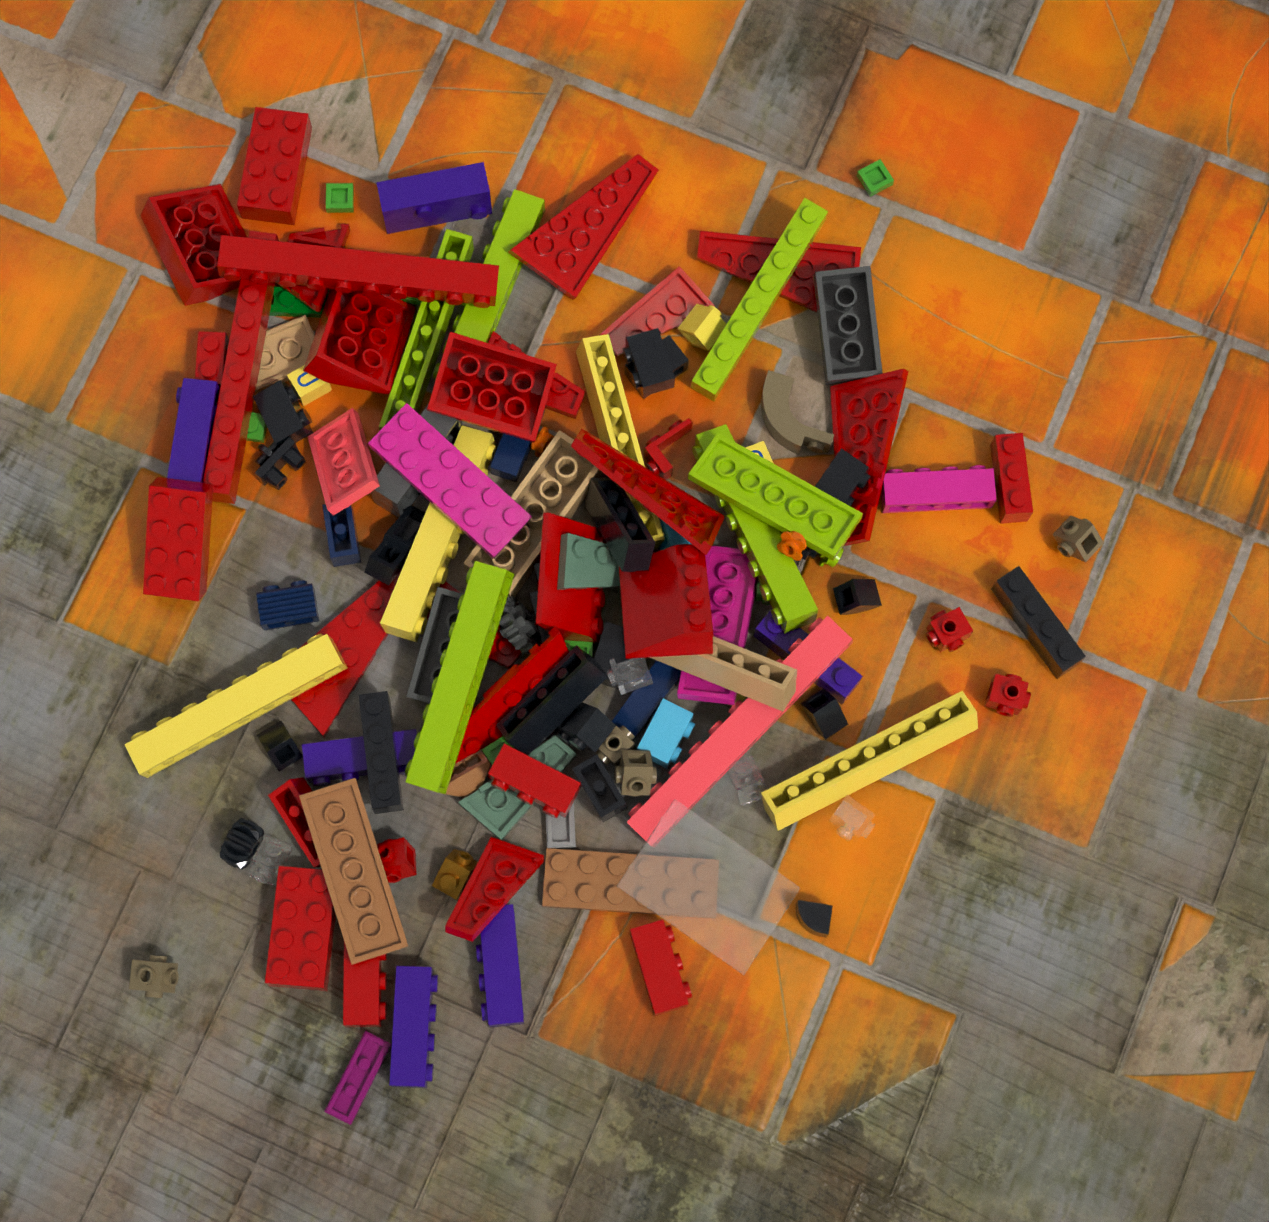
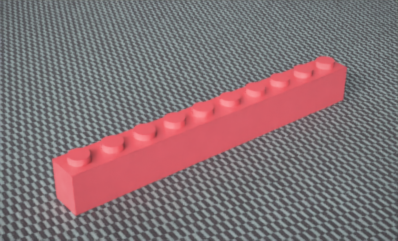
(739, 731)

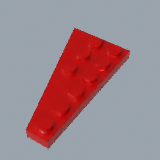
(577, 237)
(746, 254)
(864, 427)
(671, 504)
(357, 637)
(509, 691)

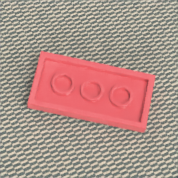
(343, 461)

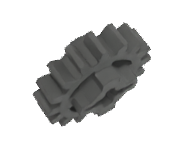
(519, 626)

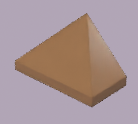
(468, 775)

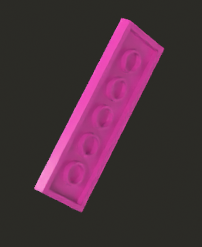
(449, 480)
(731, 604)

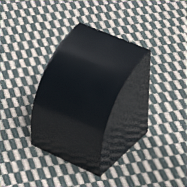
(857, 596)
(824, 713)
(279, 746)
(814, 917)

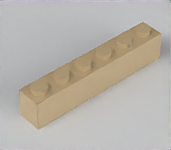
(740, 672)

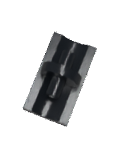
(274, 459)

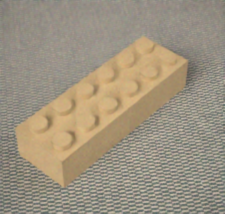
(553, 485)

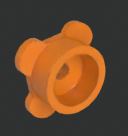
(542, 441)
(792, 545)

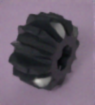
(241, 843)

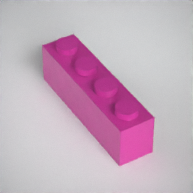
(938, 489)

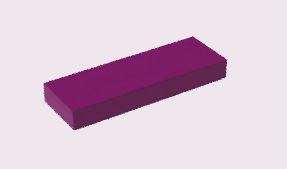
(358, 1077)

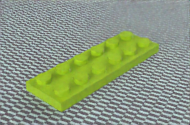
(775, 495)

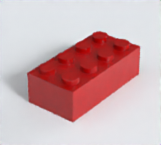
(274, 166)
(177, 538)
(301, 931)

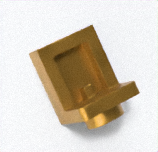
(454, 873)

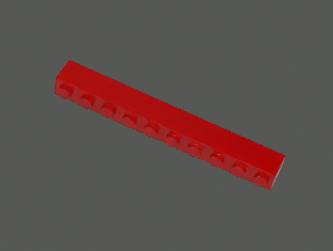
(357, 271)
(238, 385)

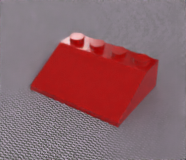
(188, 237)
(360, 340)
(492, 387)
(668, 605)
(570, 610)

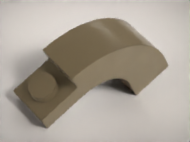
(782, 423)

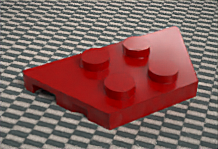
(320, 237)

